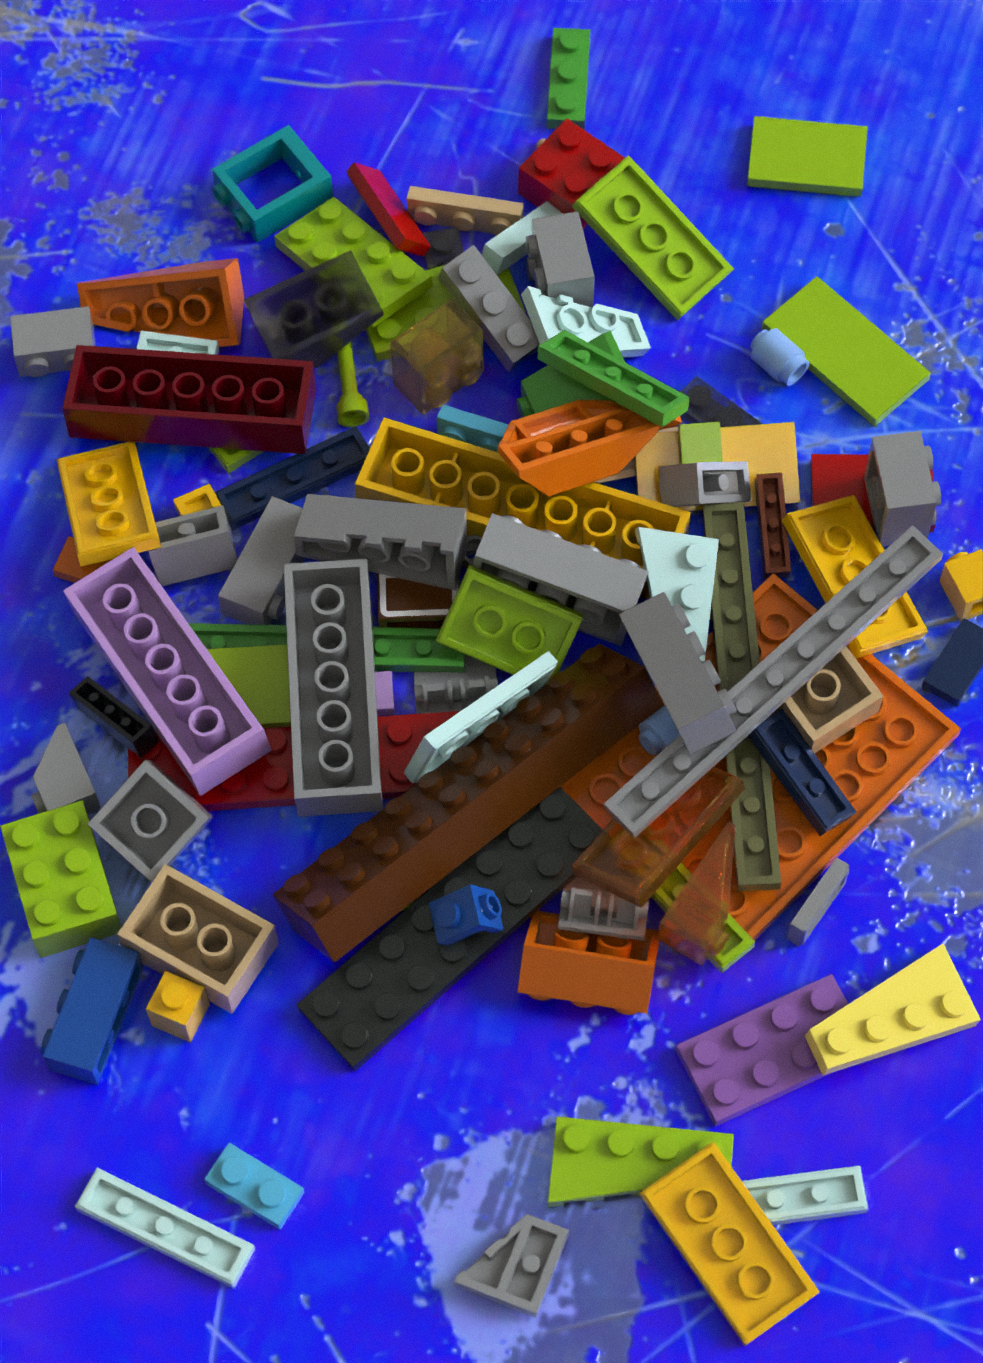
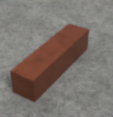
(772, 532)

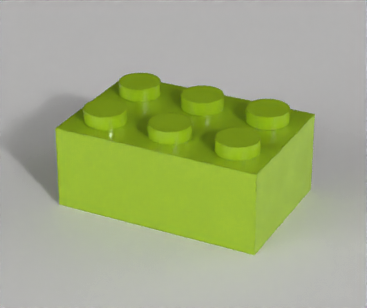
(61, 879)

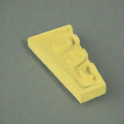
(901, 1012)

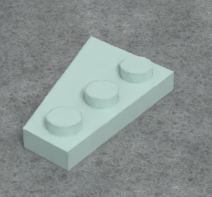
(557, 314)
(683, 570)

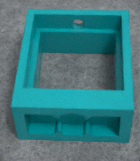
(289, 207)

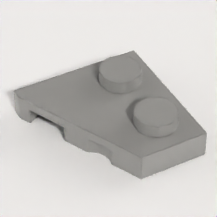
(518, 1266)

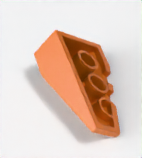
(180, 300)

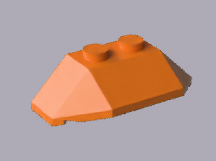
(574, 444)

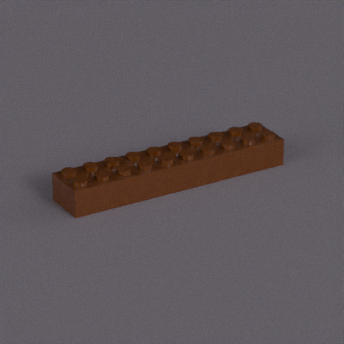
(467, 801)

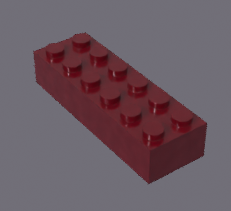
(190, 399)

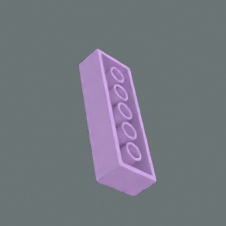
(167, 671)

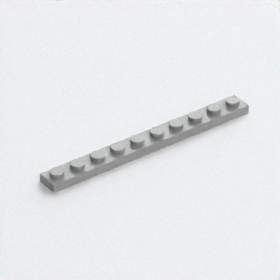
(778, 677)

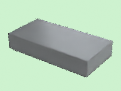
(818, 902)

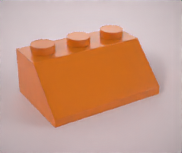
(587, 966)

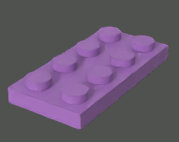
(759, 1052)

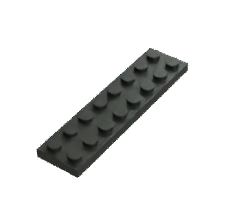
(407, 968)

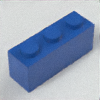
(92, 1010)

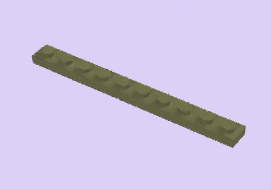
(736, 655)

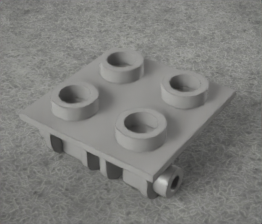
(451, 689)
(597, 911)

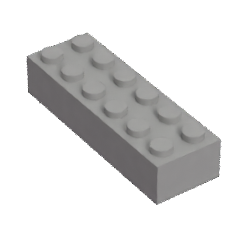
(332, 688)

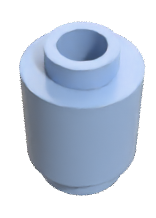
(779, 356)
(657, 731)

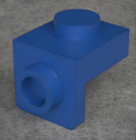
(465, 914)

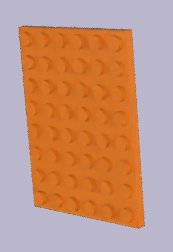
(867, 764)

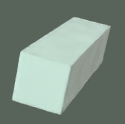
(511, 243)

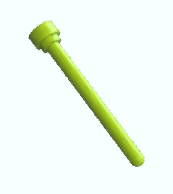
(352, 407)

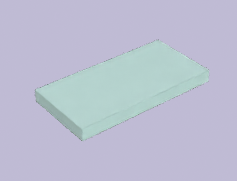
(471, 722)

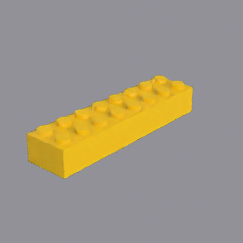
(442, 471)

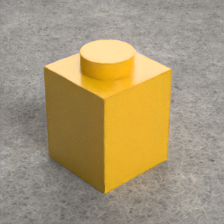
(964, 583)
(177, 1006)

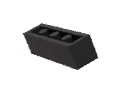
(114, 717)

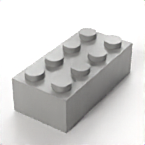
(563, 573)

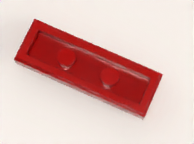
(388, 209)

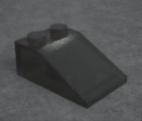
(314, 311)

